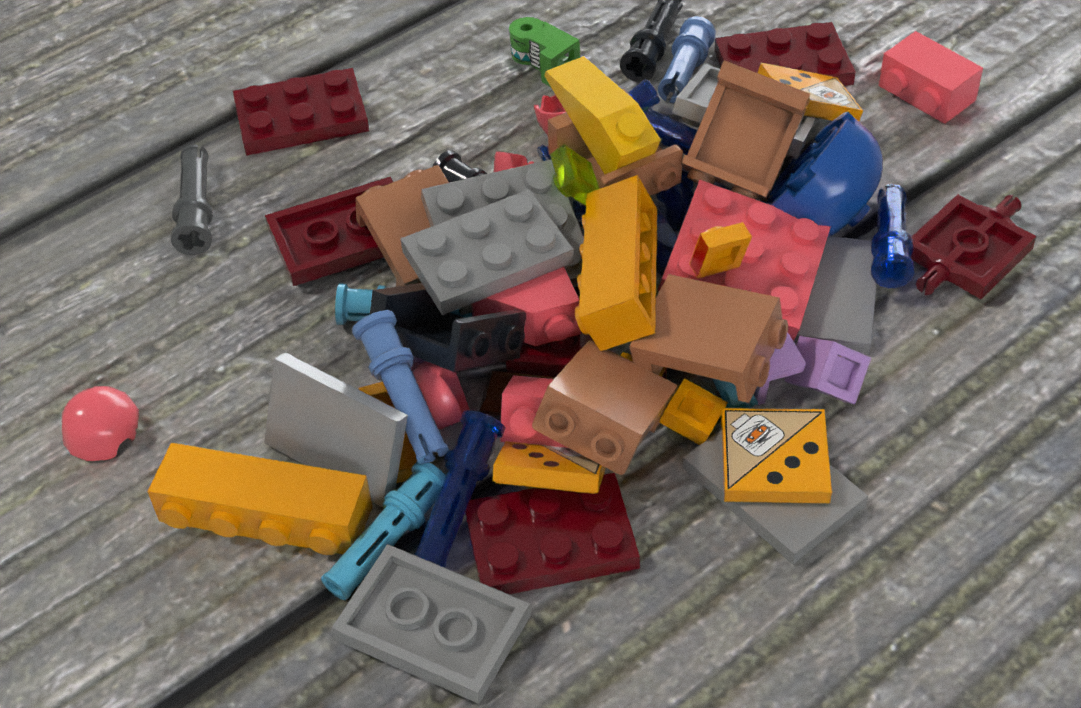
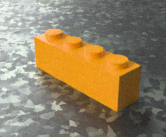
(618, 265)
(260, 499)

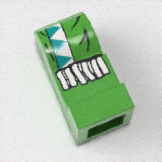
(541, 45)

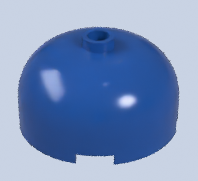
(832, 177)

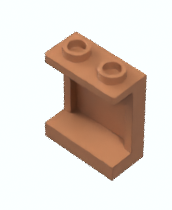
(746, 132)
(655, 171)
(395, 213)
(713, 333)
(603, 406)

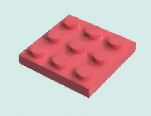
(779, 257)

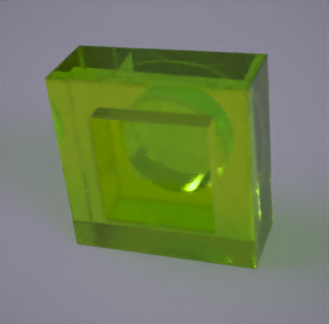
(573, 174)

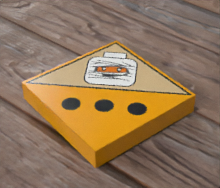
(827, 93)
(775, 455)
(546, 468)

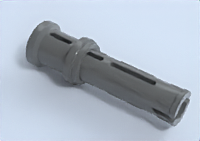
(192, 210)

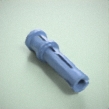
(688, 52)
(393, 366)

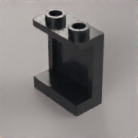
(448, 338)

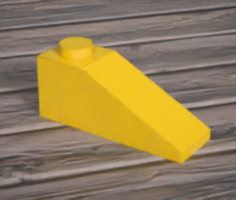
(603, 114)

